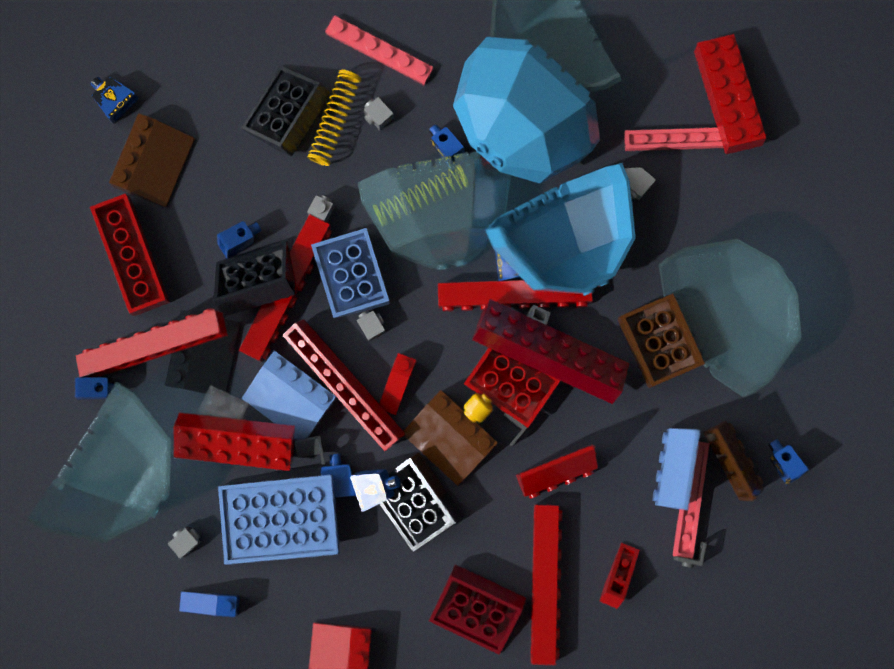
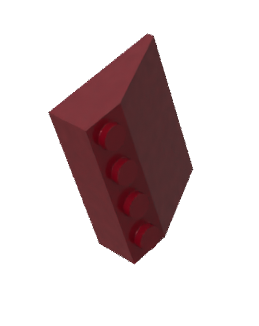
(477, 609)

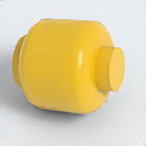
(478, 407)

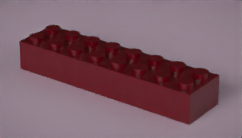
(551, 351)

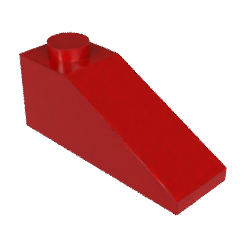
(397, 383)
(619, 576)

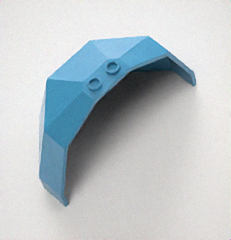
(524, 110)
(570, 234)

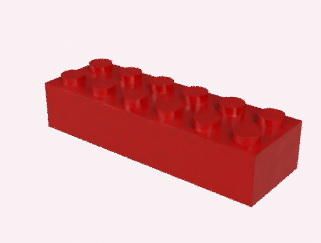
(730, 94)
(129, 255)
(234, 441)

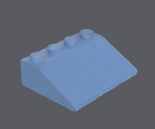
(350, 273)
(289, 396)
(676, 468)

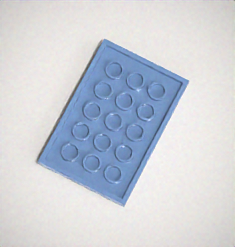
(278, 519)

